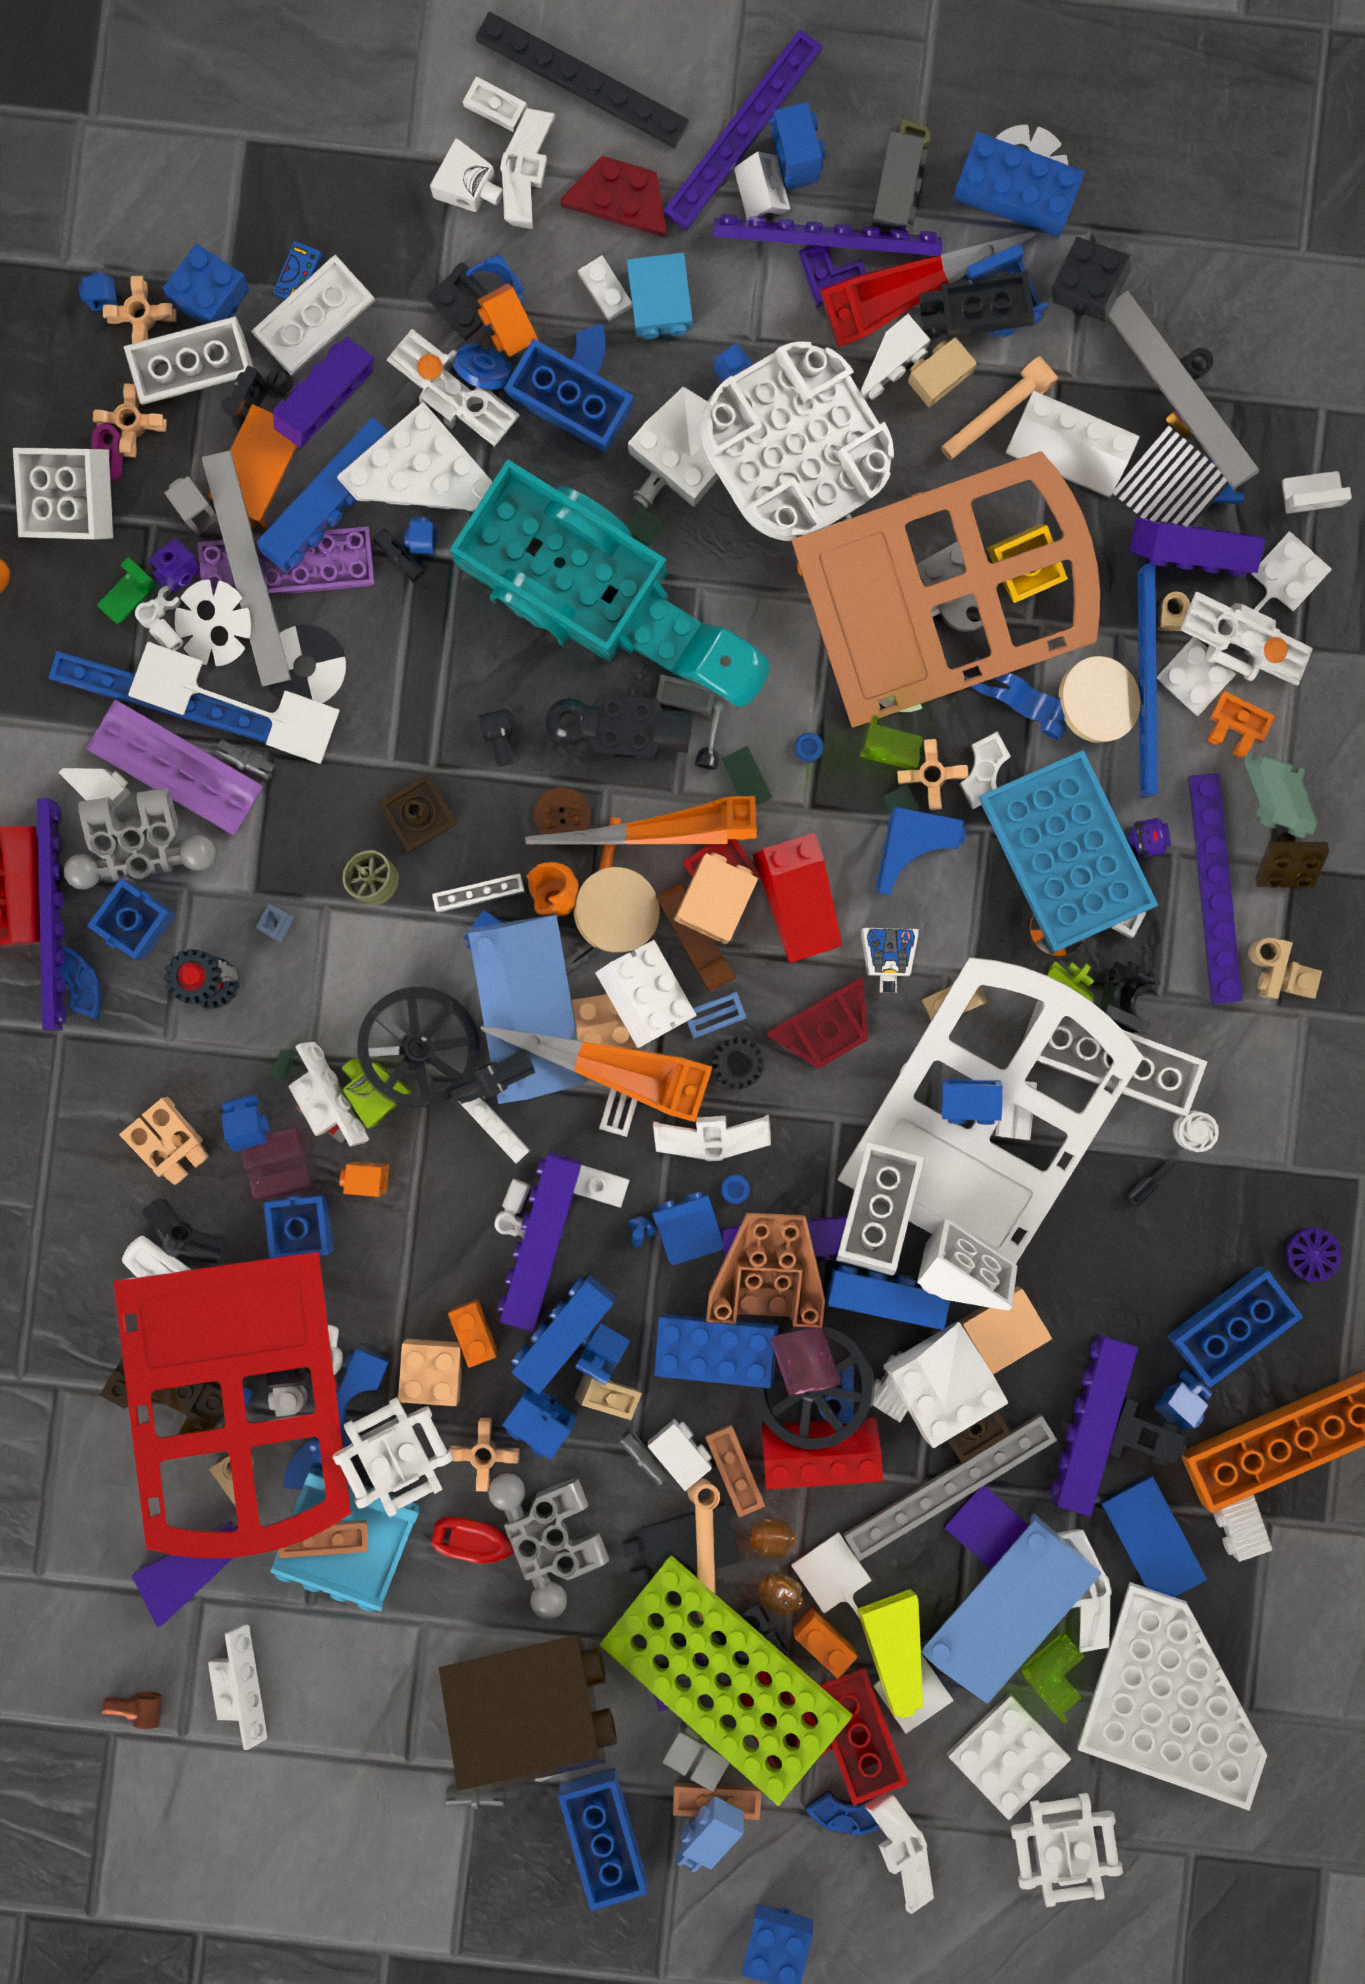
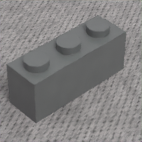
(899, 182)

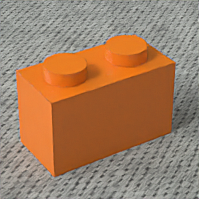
(507, 319)
(365, 1178)
(473, 1333)
(825, 1643)

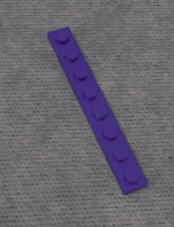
(743, 130)
(838, 236)
(1215, 888)
(51, 926)

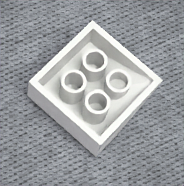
(673, 446)
(63, 493)
(966, 1269)
(945, 1384)

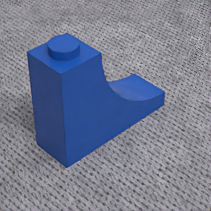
(911, 835)

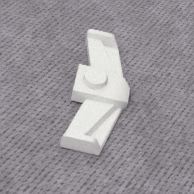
(524, 167)
(712, 1138)
(1095, 1601)
(903, 1850)

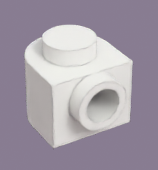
(287, 1400)

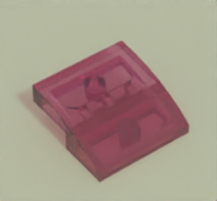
(277, 1166)
(805, 1361)

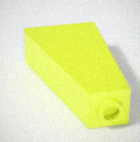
(894, 1643)

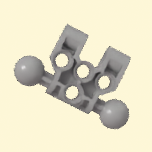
(155, 809)
(587, 1552)

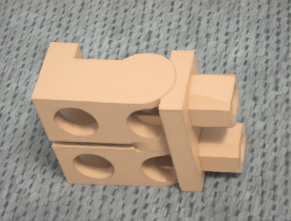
(164, 1140)

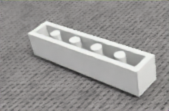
(478, 893)
(497, 1129)

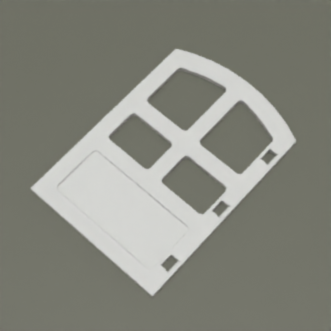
(964, 1172)

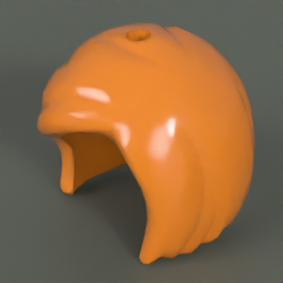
(553, 889)

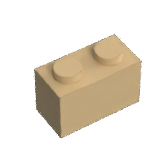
(941, 372)

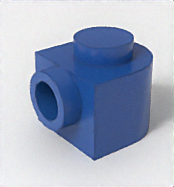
(98, 291)
(421, 536)

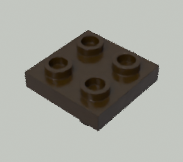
(418, 813)
(1291, 863)
(979, 1437)

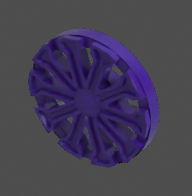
(1313, 1254)

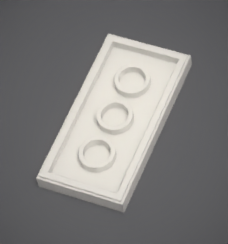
(313, 315)

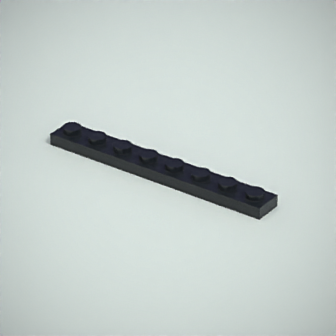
(582, 80)

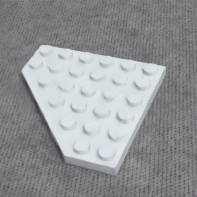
(1169, 1704)

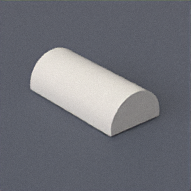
(188, 360)

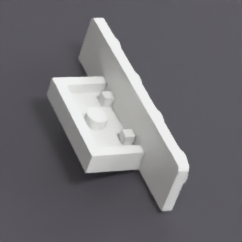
(323, 1098)
(237, 1687)

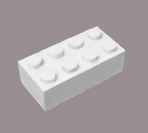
(880, 1209)

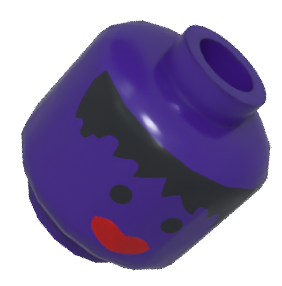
(1149, 837)

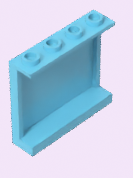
(351, 1576)

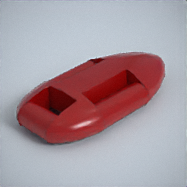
(471, 1541)

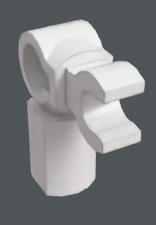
(149, 616)
(506, 1221)

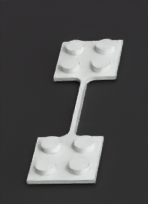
(1289, 575)
(171, 679)
(833, 1577)

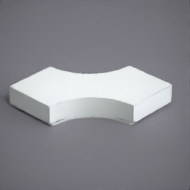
(988, 758)

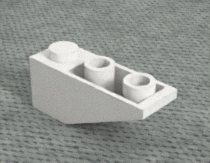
(899, 347)

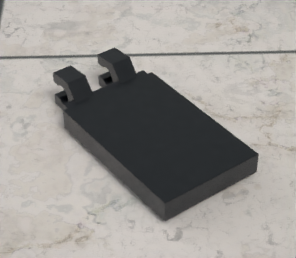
(977, 306)
(678, 1539)

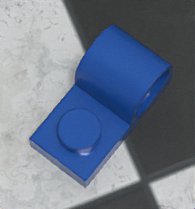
(845, 1409)

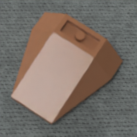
(769, 1273)

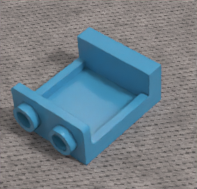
(660, 295)

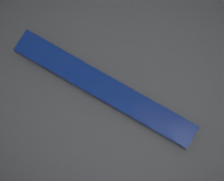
(1147, 681)
(117, 684)

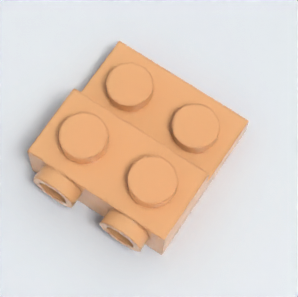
(600, 1023)

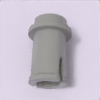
(648, 491)

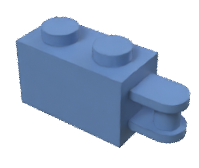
(710, 1835)

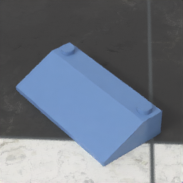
(525, 990)
(1010, 1611)

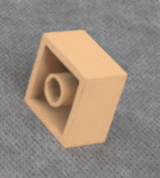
(430, 1372)

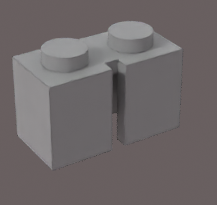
(192, 505)
(691, 1752)

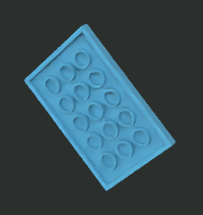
(1068, 851)

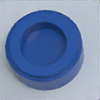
(808, 747)
(735, 1189)

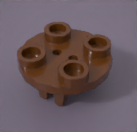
(576, 813)

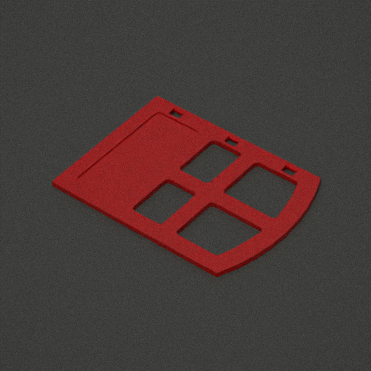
(221, 1329)

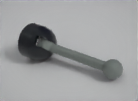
(708, 757)

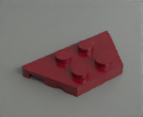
(620, 195)
(826, 1027)

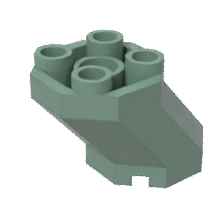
(1281, 795)

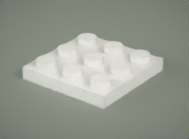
(1008, 1756)

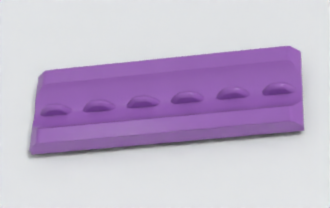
(336, 563)
(172, 763)

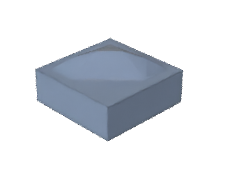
(274, 922)

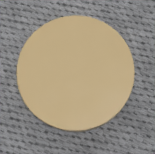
(1099, 699)
(616, 910)

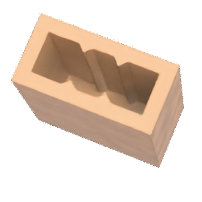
(716, 898)
(1003, 1334)

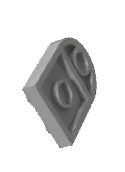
(943, 566)

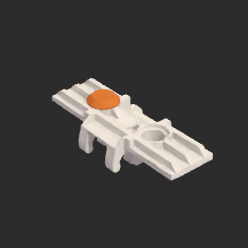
(446, 394)
(1251, 630)

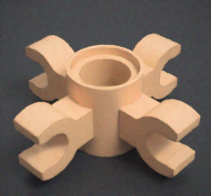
(138, 300)
(122, 412)
(947, 773)
(505, 1455)

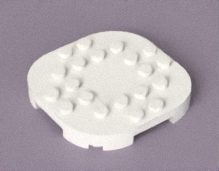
(796, 441)

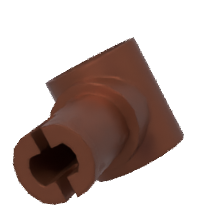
(142, 1709)

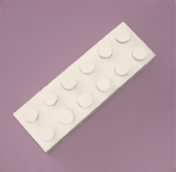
(1162, 1078)

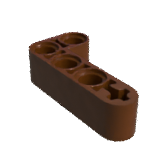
(700, 948)

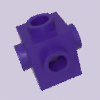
(173, 565)

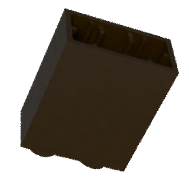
(525, 1714)

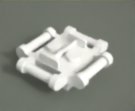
(392, 1456)
(1066, 1849)

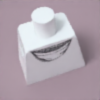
(465, 179)

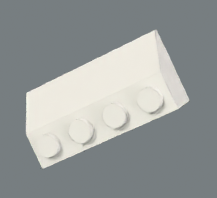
(1074, 442)

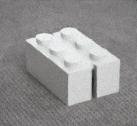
(645, 993)

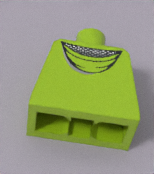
(365, 1100)

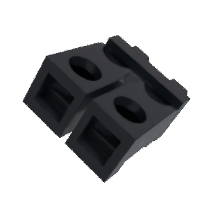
(759, 1620)

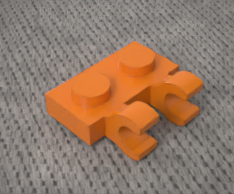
(1241, 717)

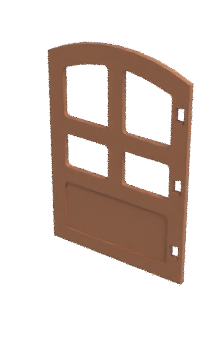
(879, 611)

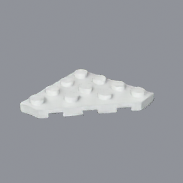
(417, 466)

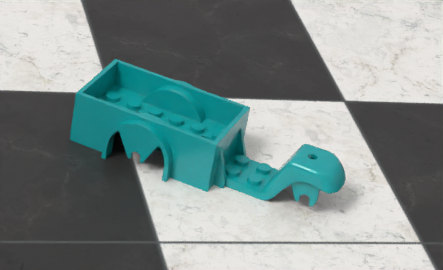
(579, 559)

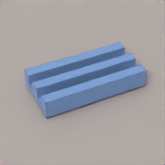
(738, 1006)

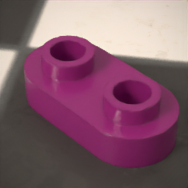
(100, 441)

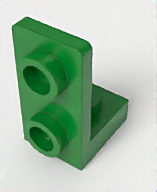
(127, 592)

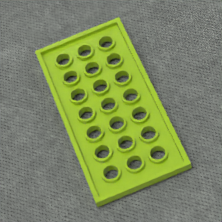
(762, 1657)

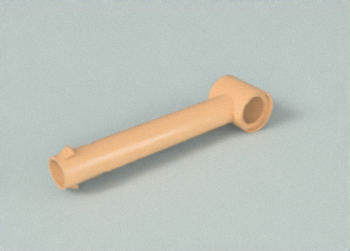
(1036, 377)
(705, 1532)

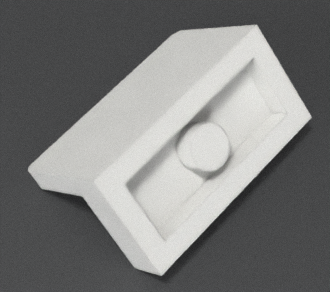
(761, 185)
(1314, 492)

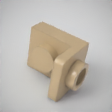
(1301, 980)

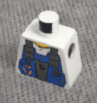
(889, 954)

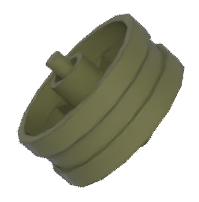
(370, 878)

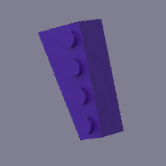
(1197, 546)

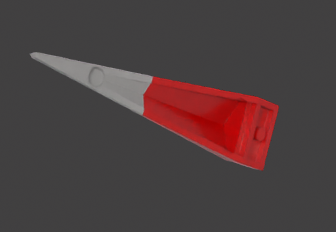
(877, 297)

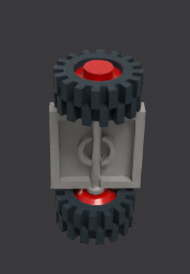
(201, 979)

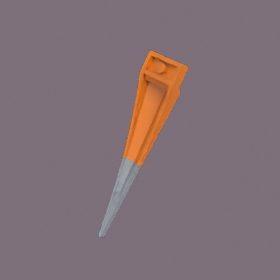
(700, 824)
(653, 1078)

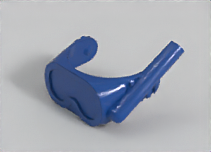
(500, 268)

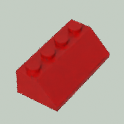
(19, 886)
(846, 1463)

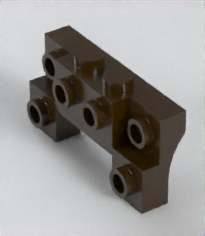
(199, 1402)

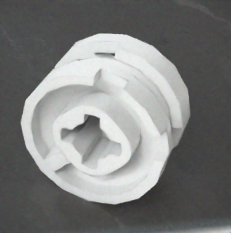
(1196, 1131)

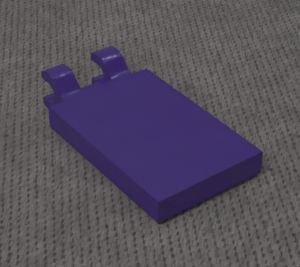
(986, 1526)

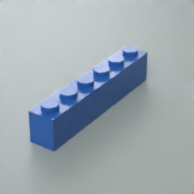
(317, 506)

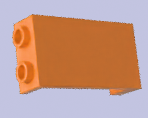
(260, 462)

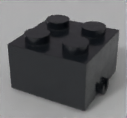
(1090, 279)

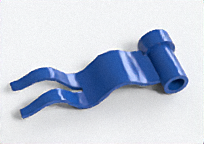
(1028, 703)

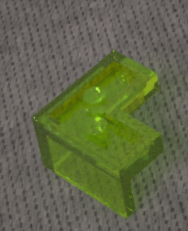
(891, 745)
(1047, 1672)

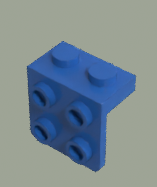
(688, 1228)

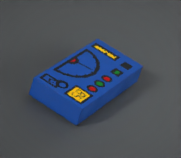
(299, 267)

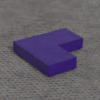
(821, 271)

